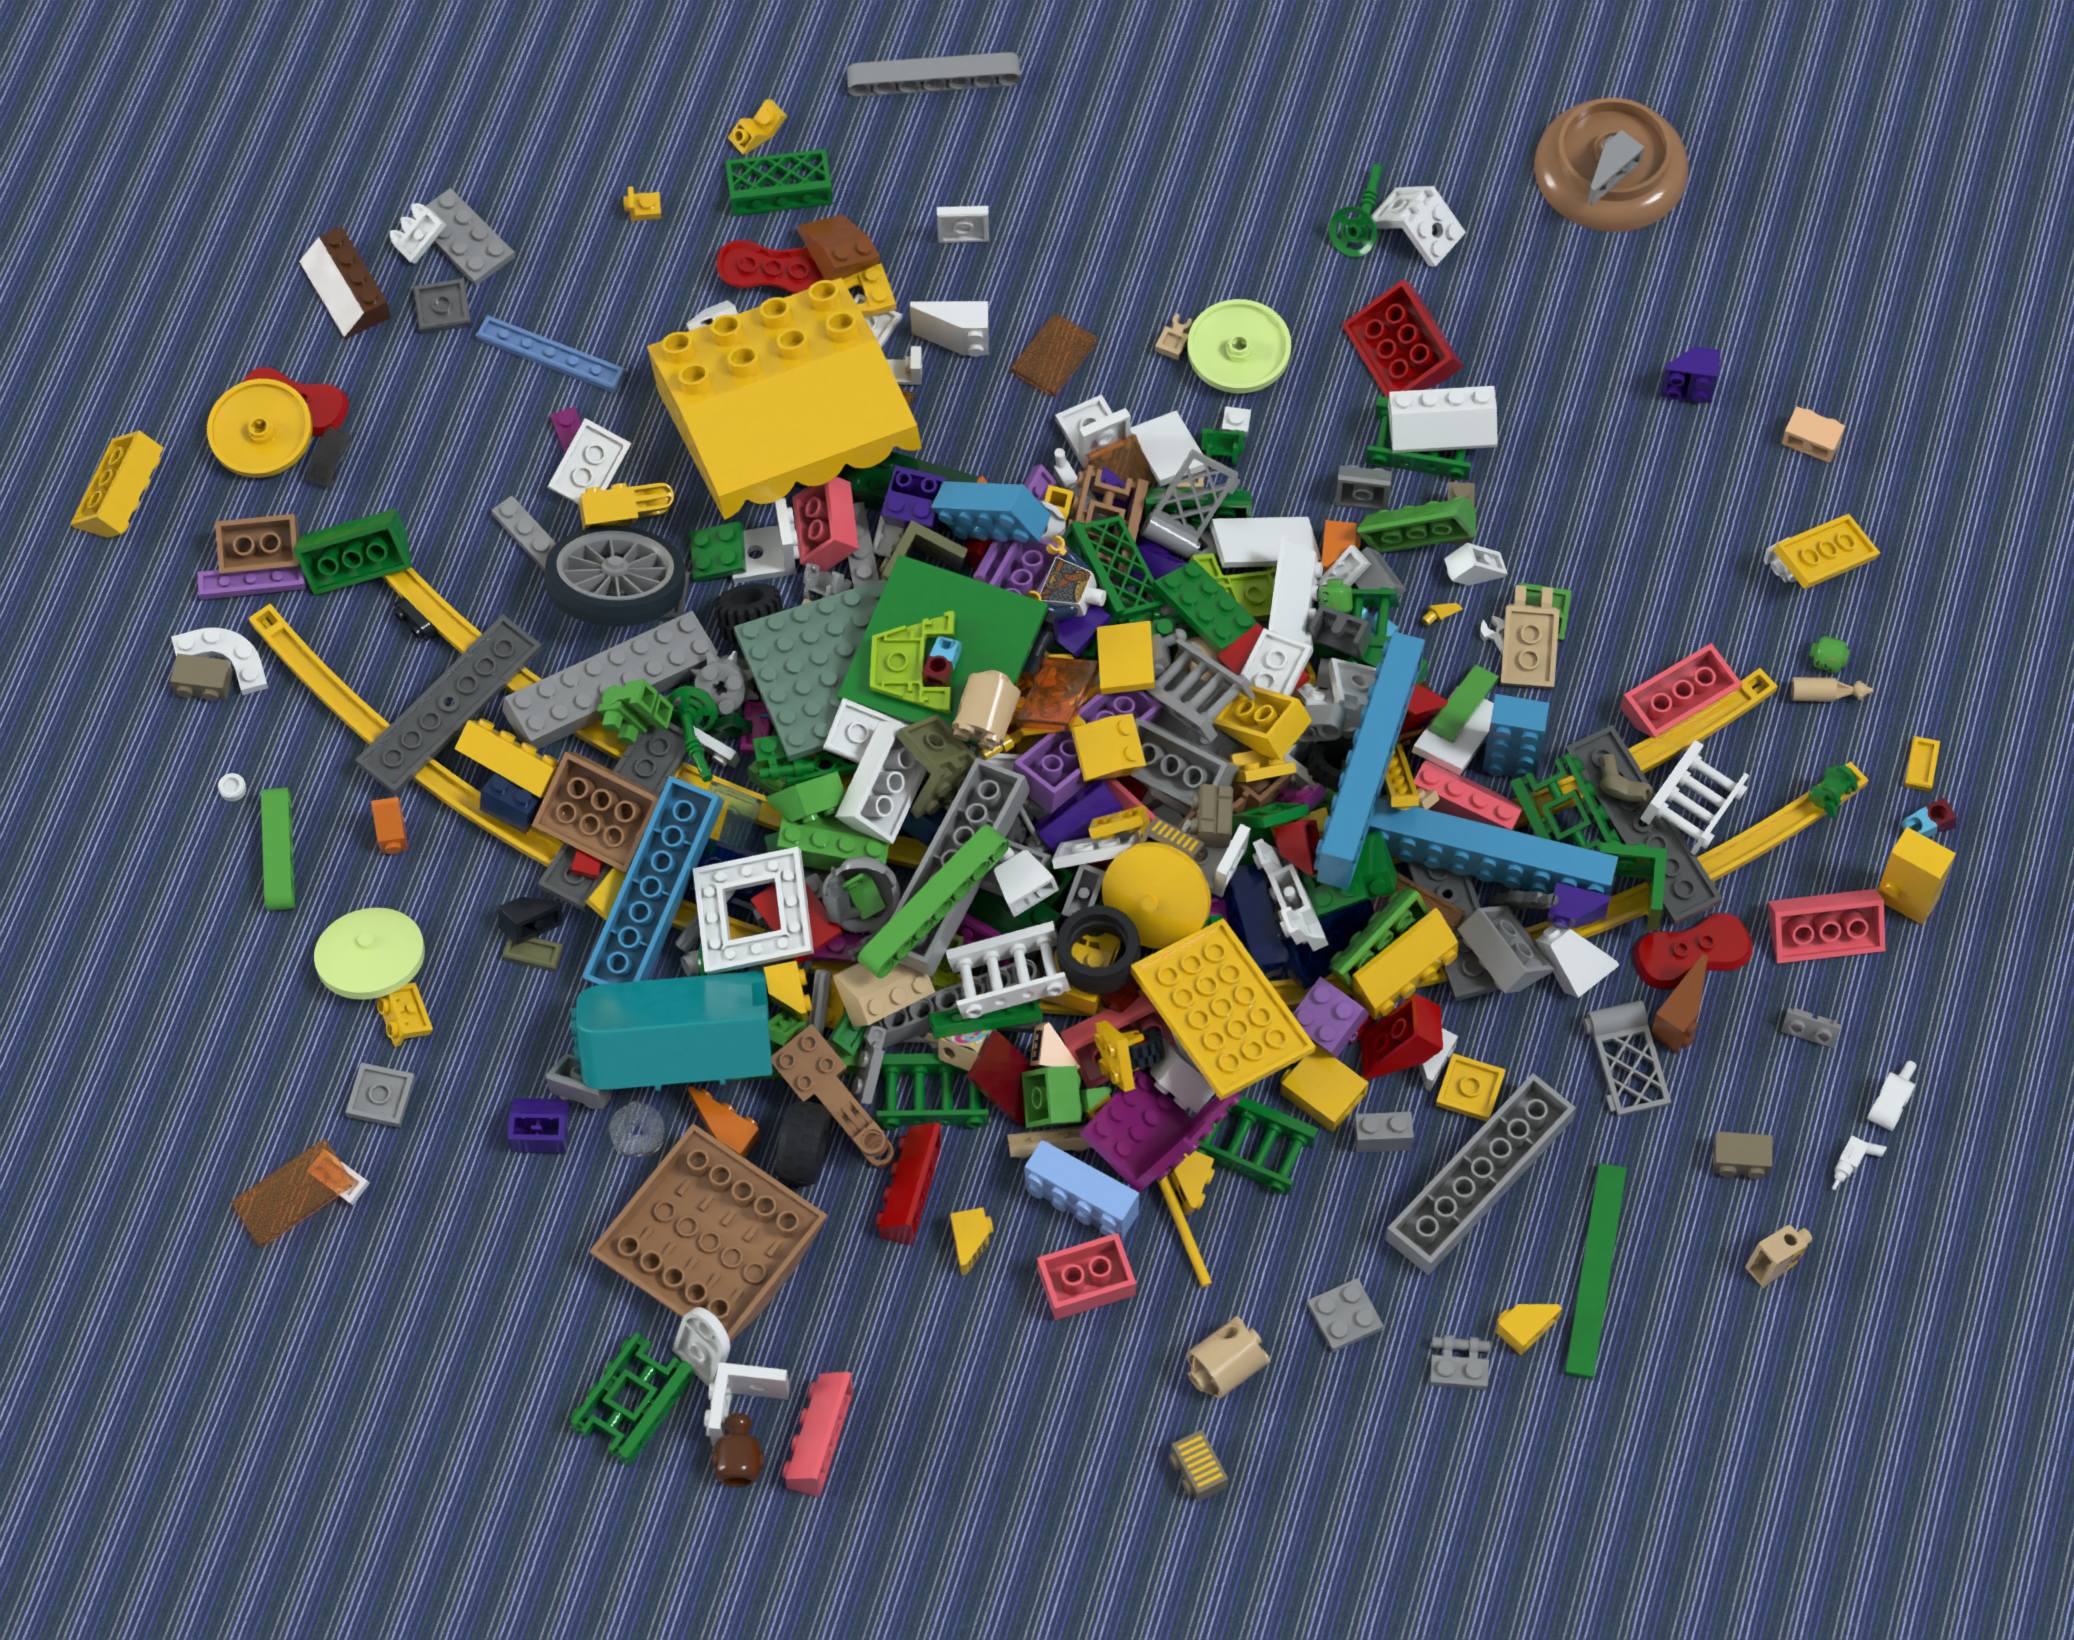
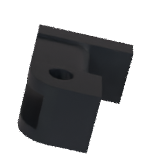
(1042, 647)

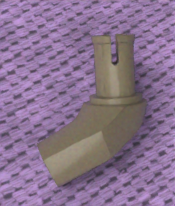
(1620, 787)

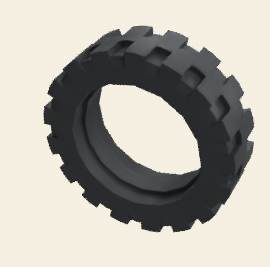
(1320, 769)

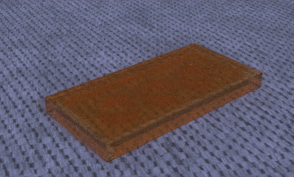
(1057, 694)
(293, 1193)

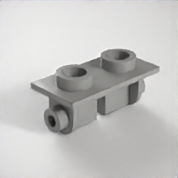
(1818, 1030)

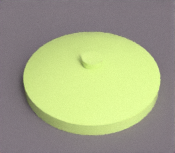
(1239, 346)
(369, 953)

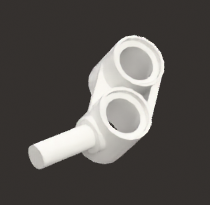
(1893, 1097)

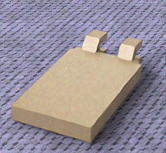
(1530, 642)

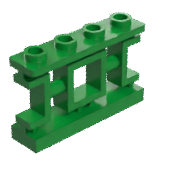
(1546, 825)
(650, 1411)

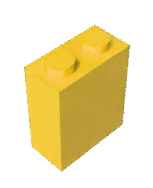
(1324, 1088)

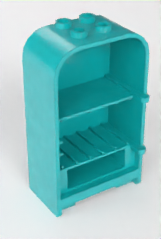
(673, 1031)

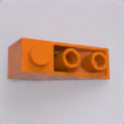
(724, 1124)

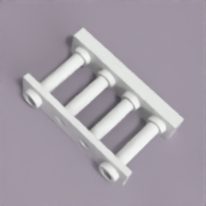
(1670, 792)
(1002, 947)

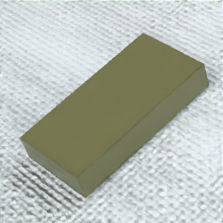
(534, 953)

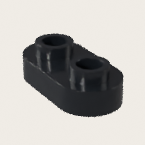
(418, 623)

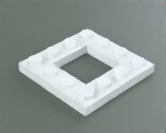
(793, 939)

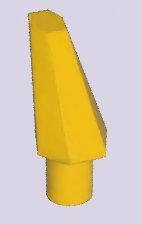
(1440, 611)

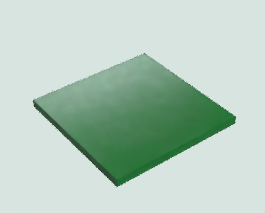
(989, 621)

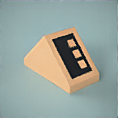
(1049, 1049)

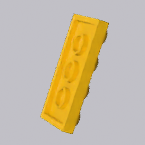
(1826, 551)

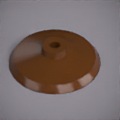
(1409, 737)

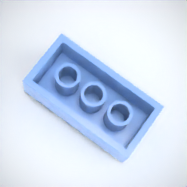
(1081, 1190)

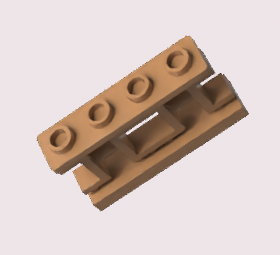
(1110, 492)

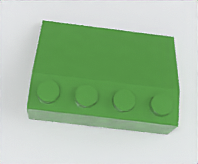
(828, 842)
(1384, 927)

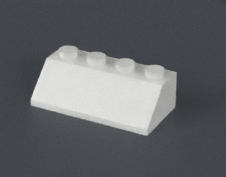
(1443, 419)
(1295, 591)
(882, 786)

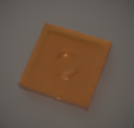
(1123, 459)

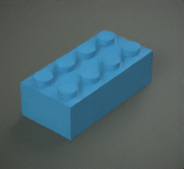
(991, 511)
(1515, 736)

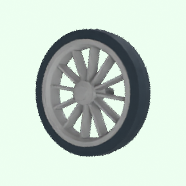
(573, 578)

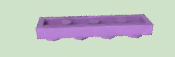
(217, 585)

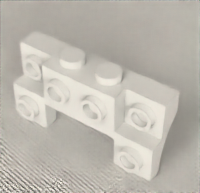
(1288, 889)

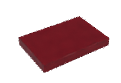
(999, 1076)

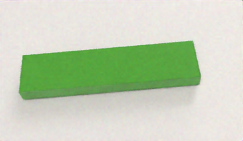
(1464, 703)

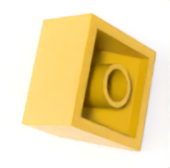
(1108, 747)

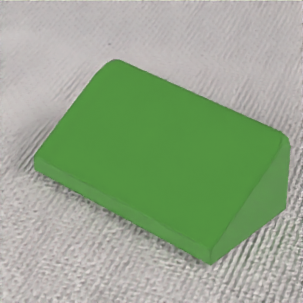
(1091, 1097)

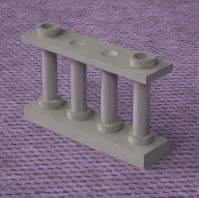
(1186, 712)

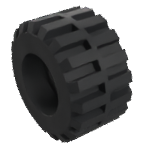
(744, 605)

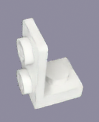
(909, 370)

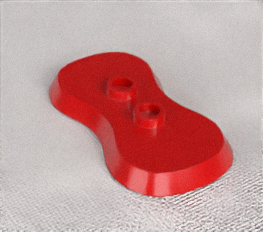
(752, 265)
(325, 402)
(1668, 956)

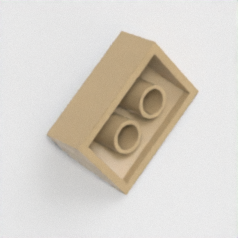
(873, 998)

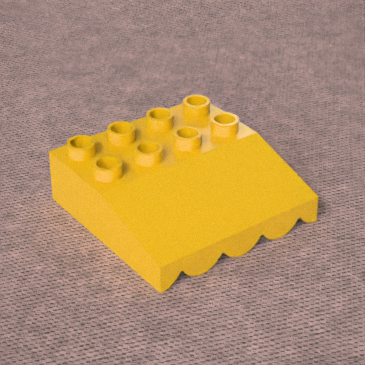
(782, 396)

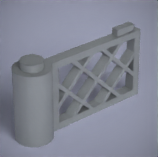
(1177, 534)
(1619, 1023)

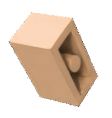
(1813, 434)

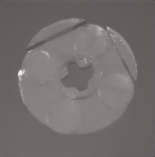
(638, 1145)

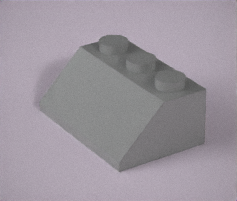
(1504, 948)

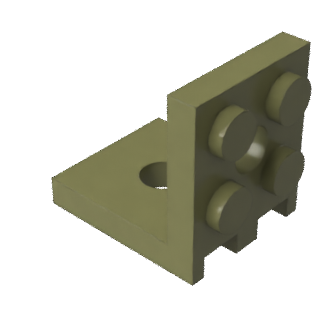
(927, 542)
(946, 762)

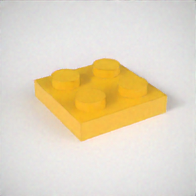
(1470, 1087)

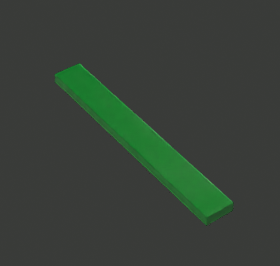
(1595, 1271)

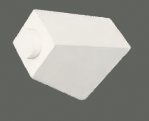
(1575, 960)

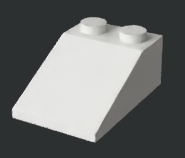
(953, 325)

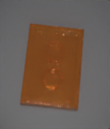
(1054, 354)

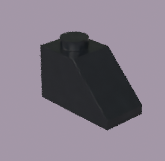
(529, 917)

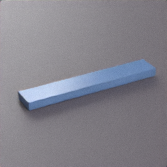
(551, 354)

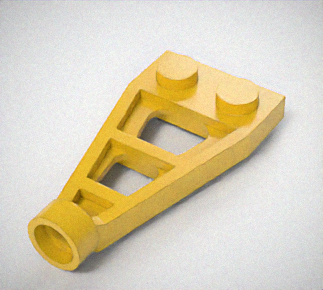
(876, 291)

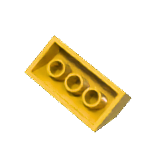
(118, 485)
(507, 757)
(1405, 965)

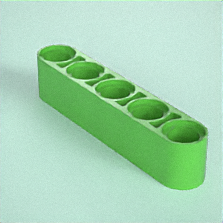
(277, 849)

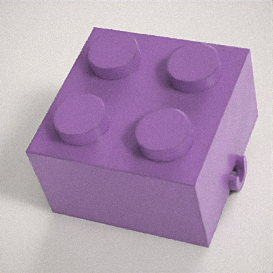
(1330, 1017)

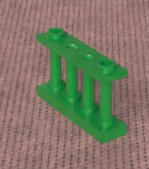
(1431, 463)
(1381, 598)
(920, 1066)
(1276, 1124)

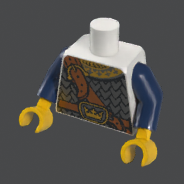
(1069, 584)

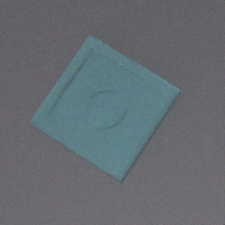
(740, 816)

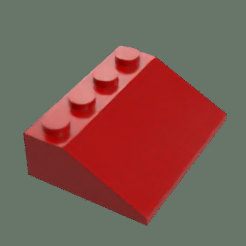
(1402, 342)

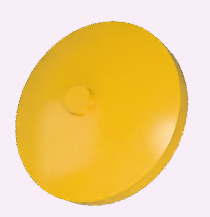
(259, 428)
(1158, 892)

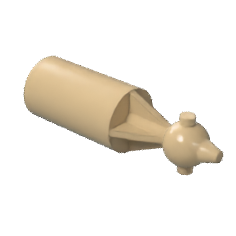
(1825, 689)

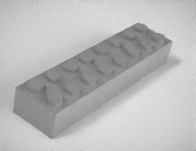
(572, 696)
(986, 797)
(1480, 1174)

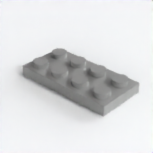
(468, 239)

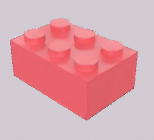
(825, 523)
(1086, 1276)

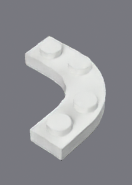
(226, 645)

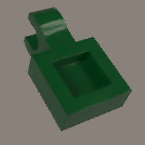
(731, 726)

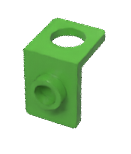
(865, 895)

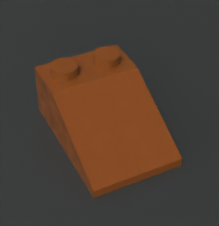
(838, 247)
(1678, 1016)

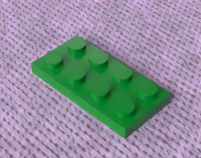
(1204, 605)

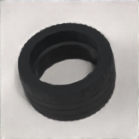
(1098, 920)

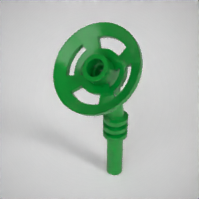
(1357, 226)
(691, 713)

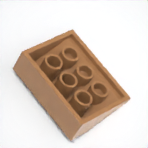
(596, 810)

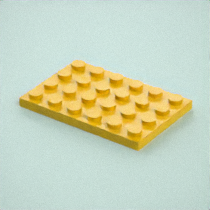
(1222, 1009)

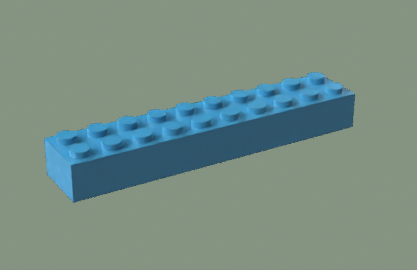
(1368, 760)
(1490, 851)

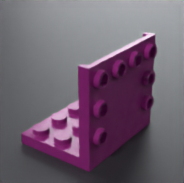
(1148, 1131)

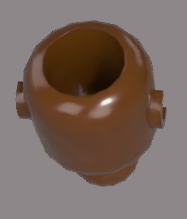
(737, 1453)

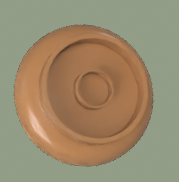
(1571, 152)

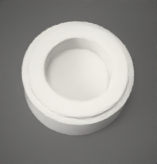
(232, 787)

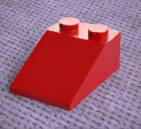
(1402, 1038)

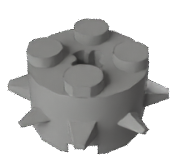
(737, 680)

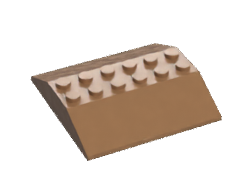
(710, 1233)

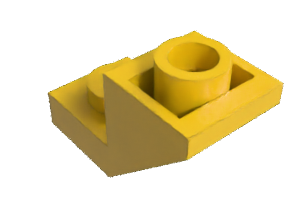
(753, 132)

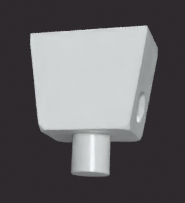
(1023, 880)

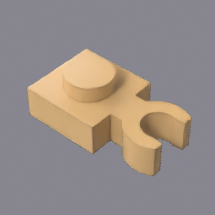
(1174, 340)

